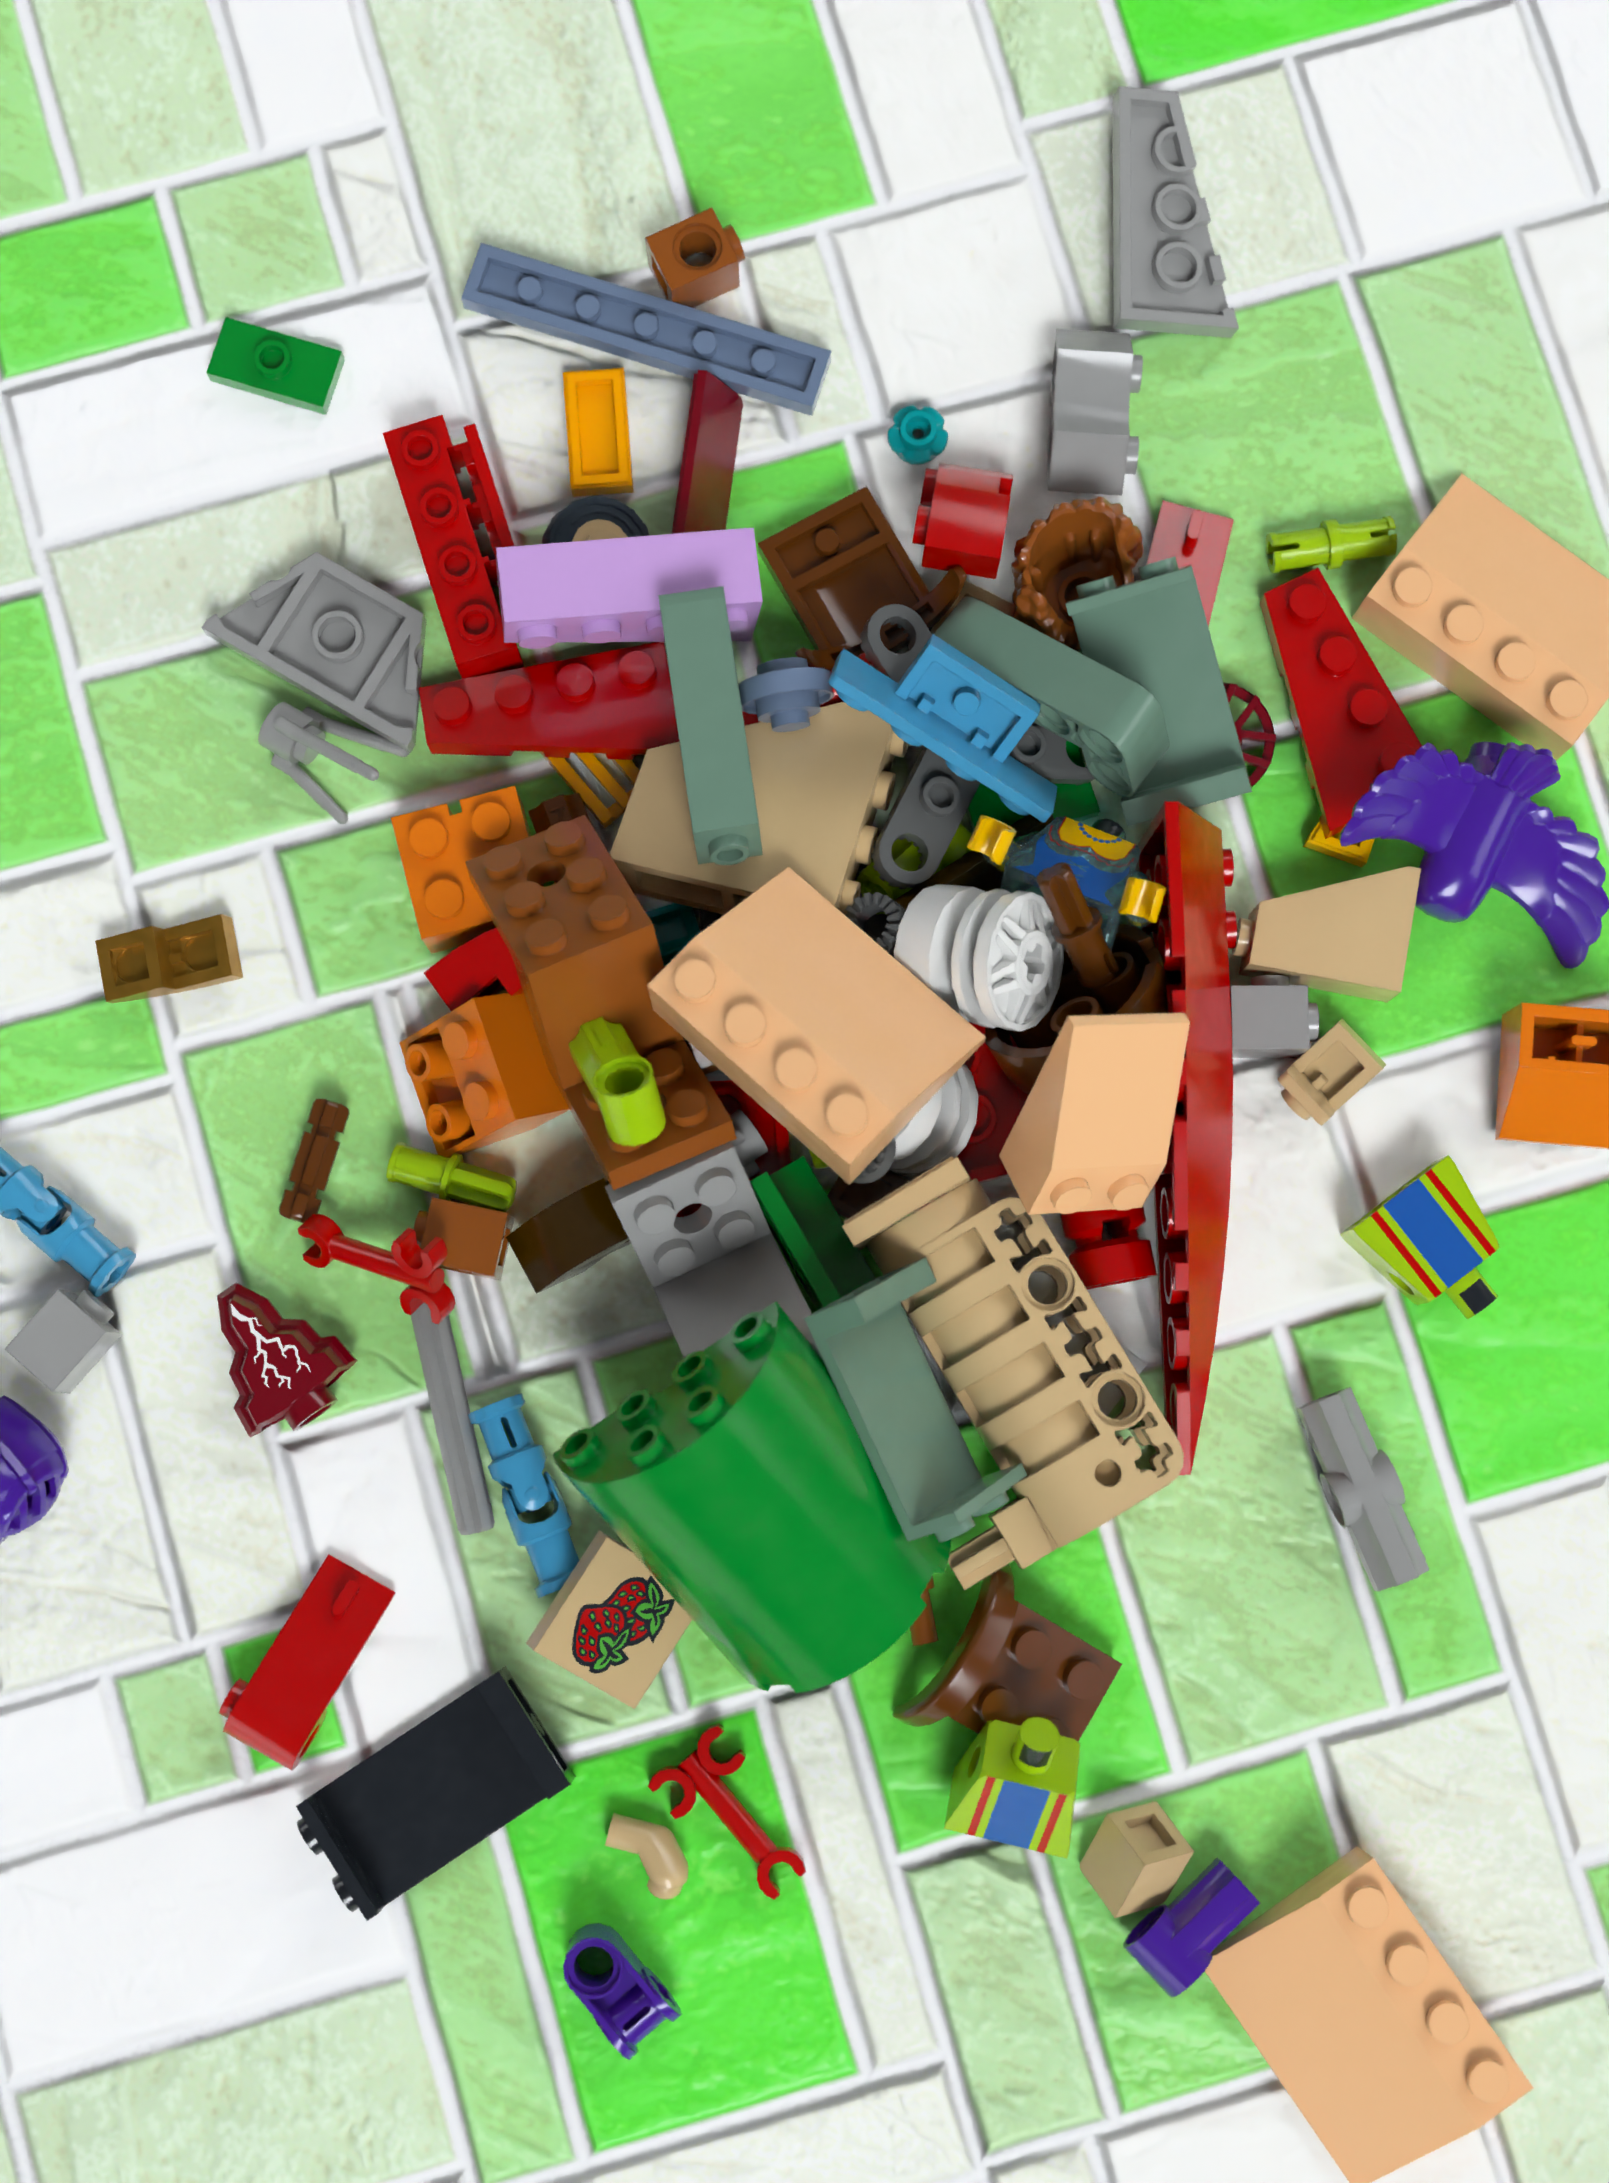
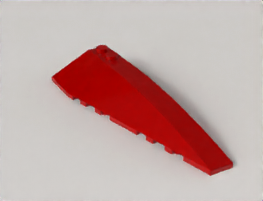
(1194, 1187)

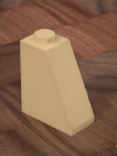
(1335, 936)

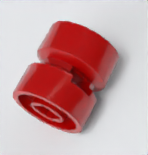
(1111, 1261)

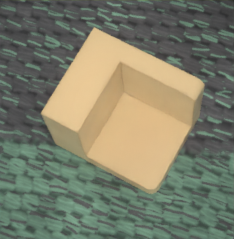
(1135, 1859)

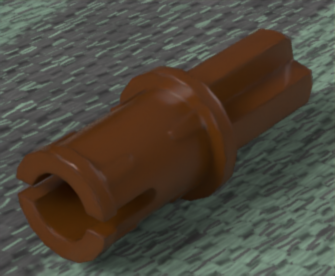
(1077, 926)

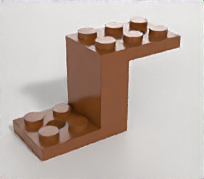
(589, 955)

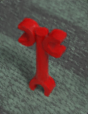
(404, 1264)
(700, 1774)

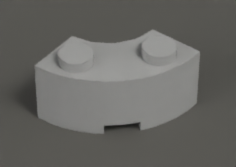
(1090, 412)

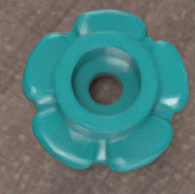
(912, 449)

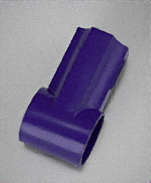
(1178, 1939)

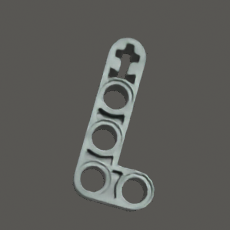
(1079, 698)

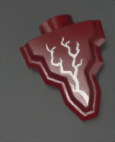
(278, 1362)

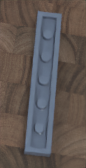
(645, 328)

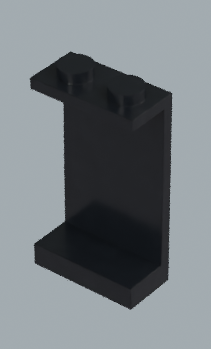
(433, 1794)

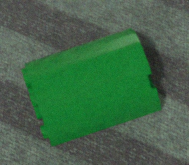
(759, 1508)

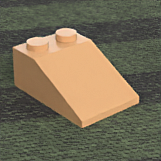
(1099, 1114)

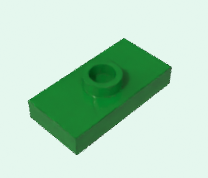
(275, 366)

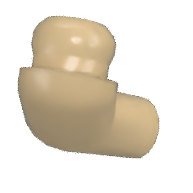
(657, 1850)

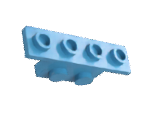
(957, 714)

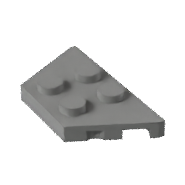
(335, 643)

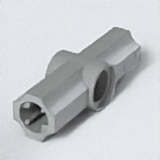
(1363, 1489)

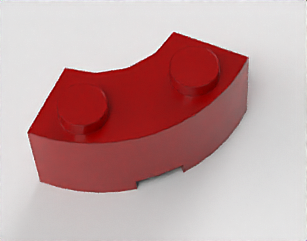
(963, 519)

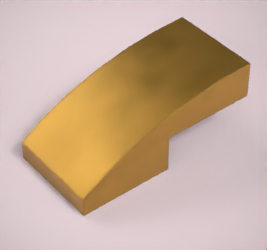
(168, 960)

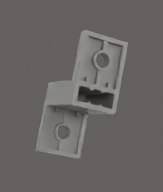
(709, 1263)

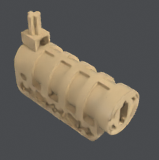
(1021, 1380)

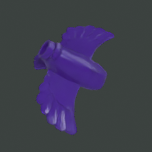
(1487, 835)

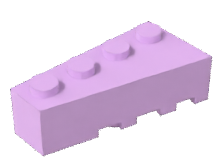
(613, 585)

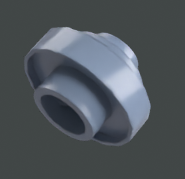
(786, 693)

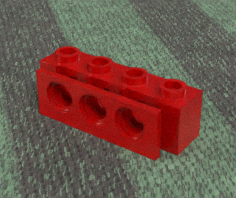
(446, 538)

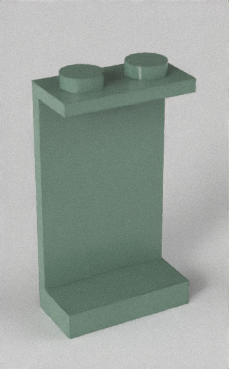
(1163, 642)
(903, 1410)

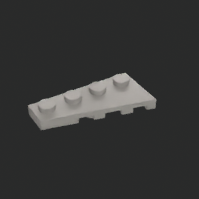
(1161, 239)

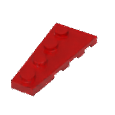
(1336, 696)
(581, 704)

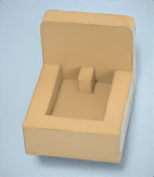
(1329, 1073)

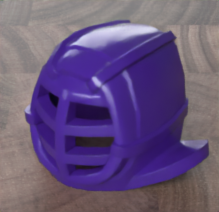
(30, 1468)

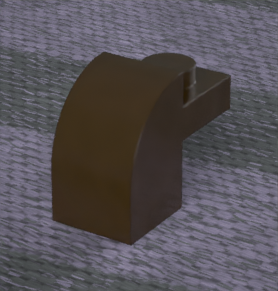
(568, 1237)

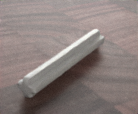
(452, 1423)

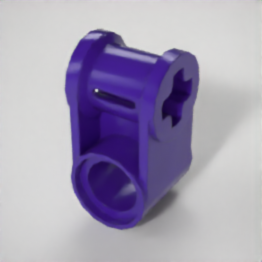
(626, 1998)

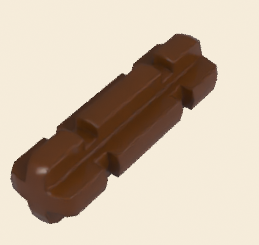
(314, 1160)

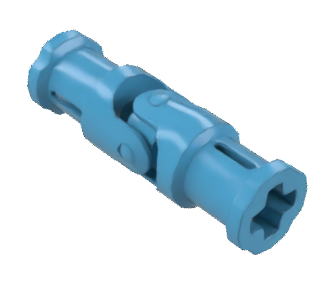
(40, 1216)
(528, 1490)

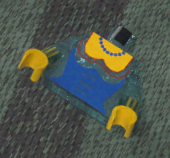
(1097, 855)

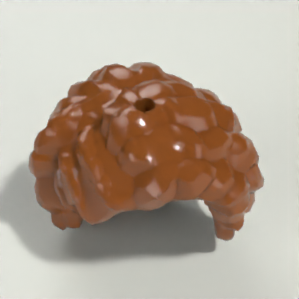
(1066, 550)

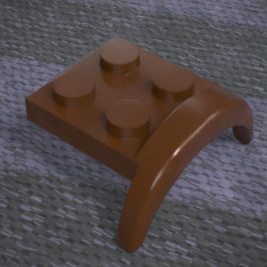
(843, 570)
(1014, 1669)

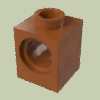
(695, 235)
(471, 1233)

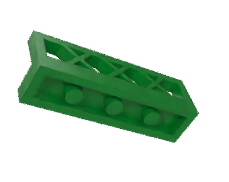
(810, 1233)

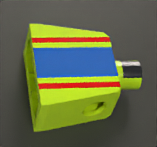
(1429, 1239)
(1017, 1786)

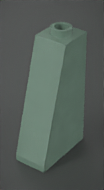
(710, 726)

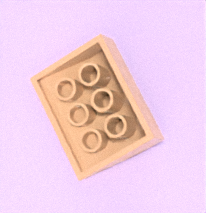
(1498, 618)
(814, 1021)
(1365, 2021)

